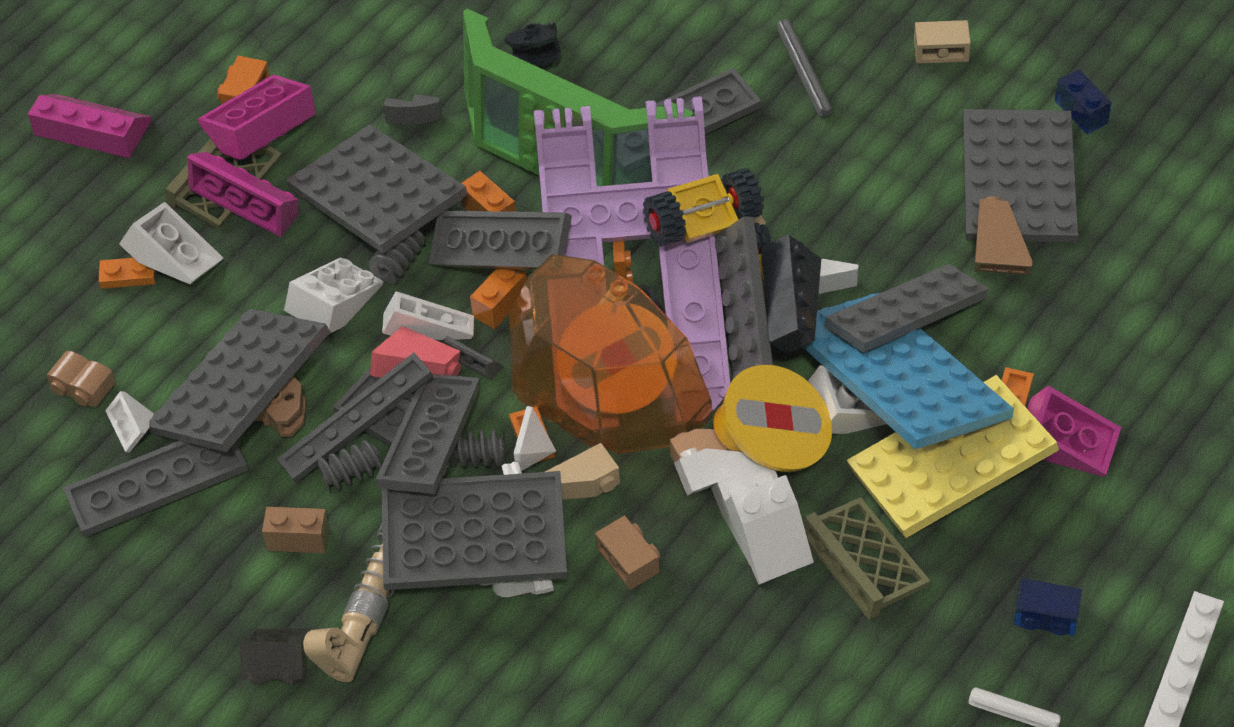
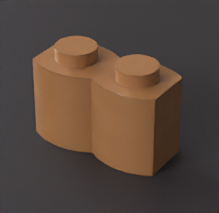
(80, 379)

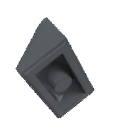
(475, 360)

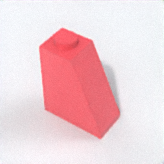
(435, 355)

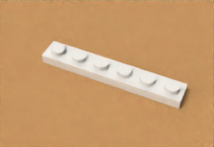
(1185, 661)

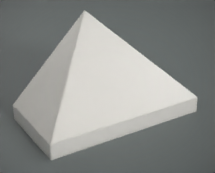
(128, 419)
(532, 441)

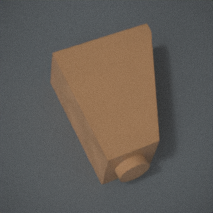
(999, 240)

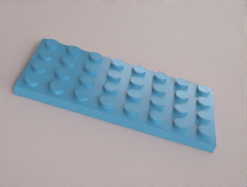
(910, 383)

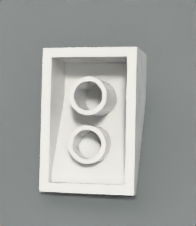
(170, 245)
(845, 408)
(770, 529)

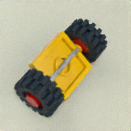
(702, 207)

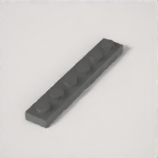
(355, 417)

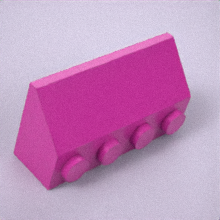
(258, 116)
(87, 124)
(241, 192)

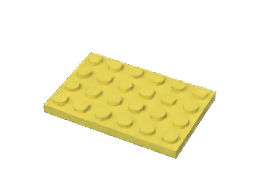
(941, 477)

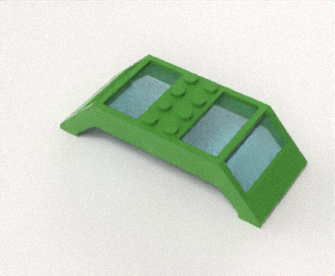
(506, 92)

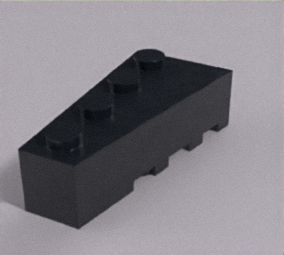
(791, 292)

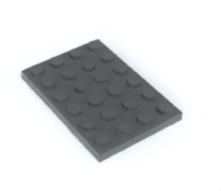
(1023, 161)
(377, 188)
(237, 379)
(475, 532)

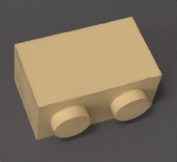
(942, 41)

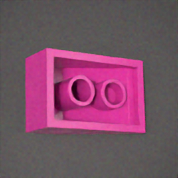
(1083, 436)

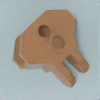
(285, 410)

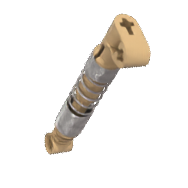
(360, 622)

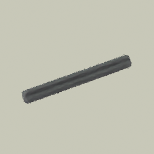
(804, 68)

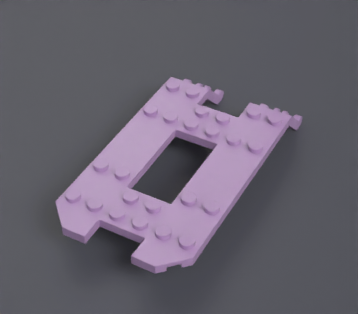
(617, 214)

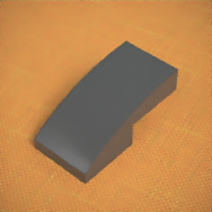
(419, 111)

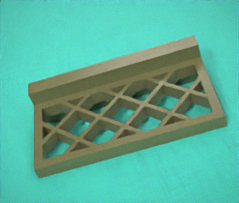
(179, 190)
(842, 564)

